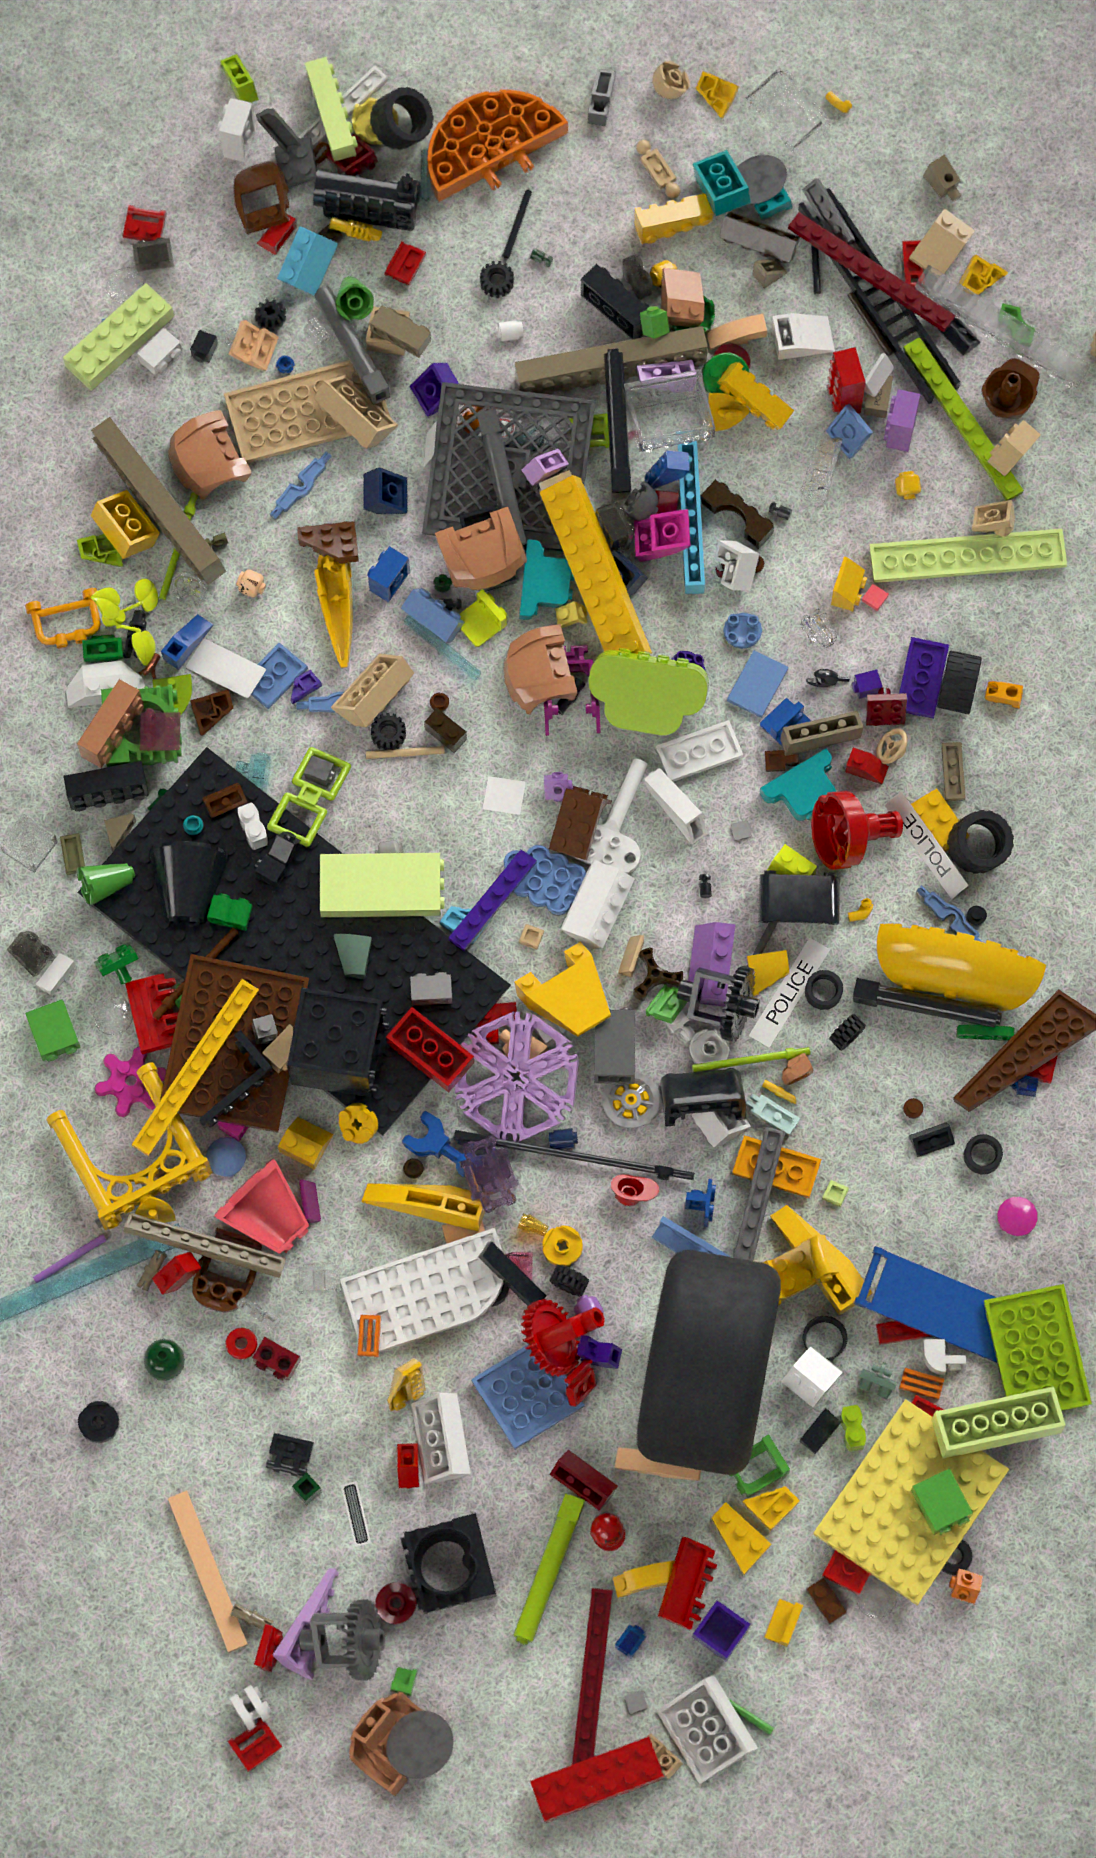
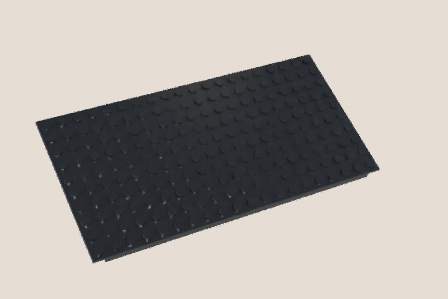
(288, 928)

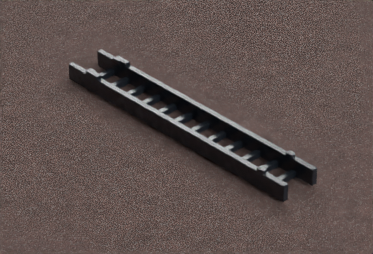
(872, 311)

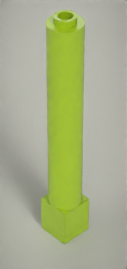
(548, 1568)

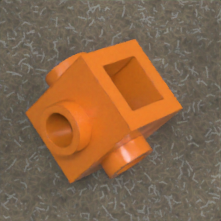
(965, 1586)

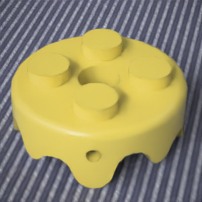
(361, 121)

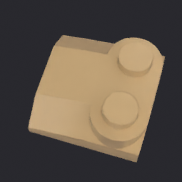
(995, 518)

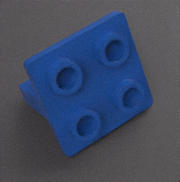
(782, 716)
(699, 1201)

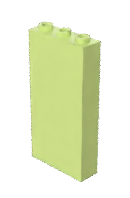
(381, 885)

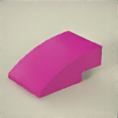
(662, 535)

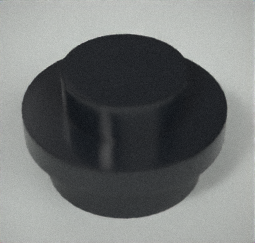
(976, 915)

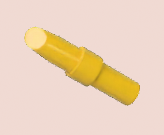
(779, 1091)

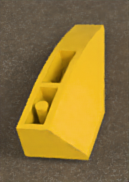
(433, 1202)
(843, 1286)
(406, 1384)

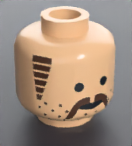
(251, 583)

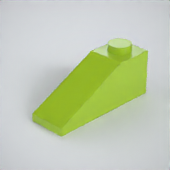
(239, 79)

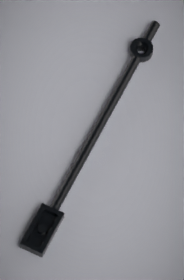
(662, 1172)

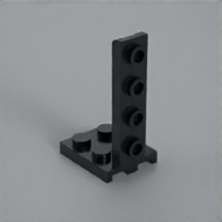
(242, 1091)

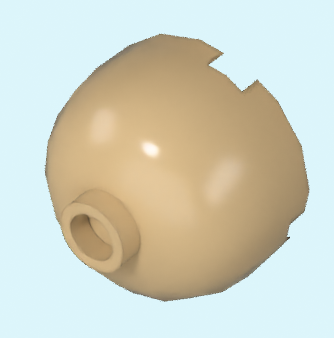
(670, 81)

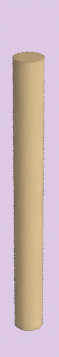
(405, 752)

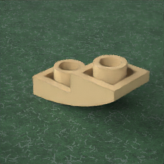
(668, 1761)

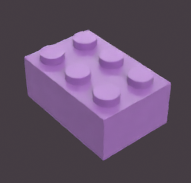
(901, 420)

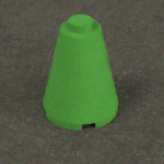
(354, 299)
(103, 880)

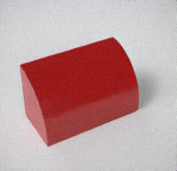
(277, 235)

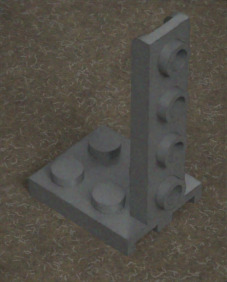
(292, 154)

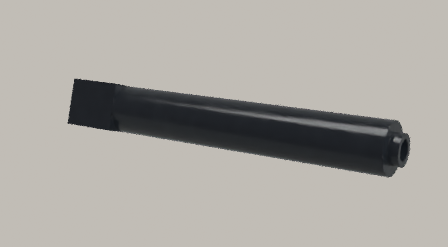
(617, 422)
(874, 994)

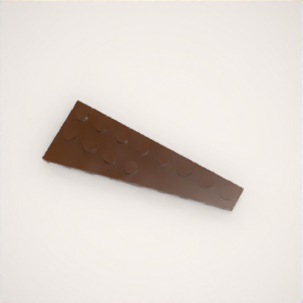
(1044, 1036)

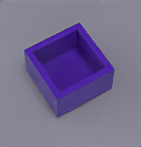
(721, 1630)

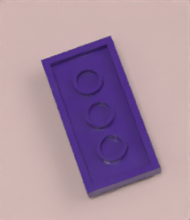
(923, 676)

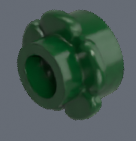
(442, 587)

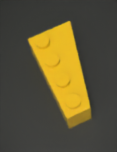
(672, 218)
(755, 396)

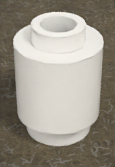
(509, 330)

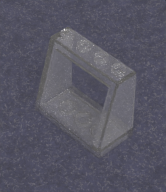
(667, 390)

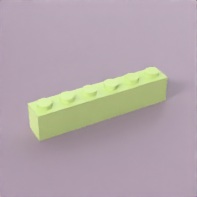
(330, 108)

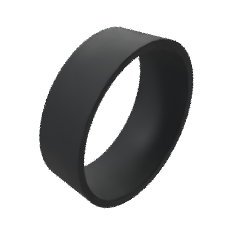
(827, 1319)

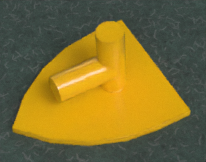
(726, 410)
(156, 1209)

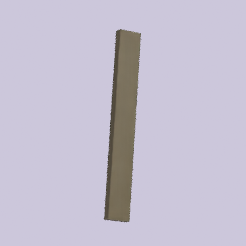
(204, 1245)

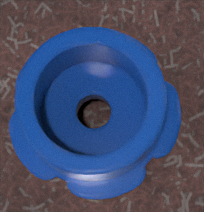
(285, 360)

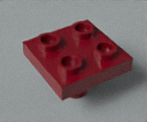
(886, 708)

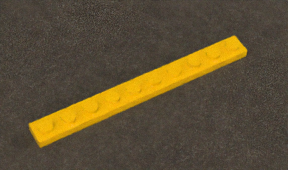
(195, 1067)

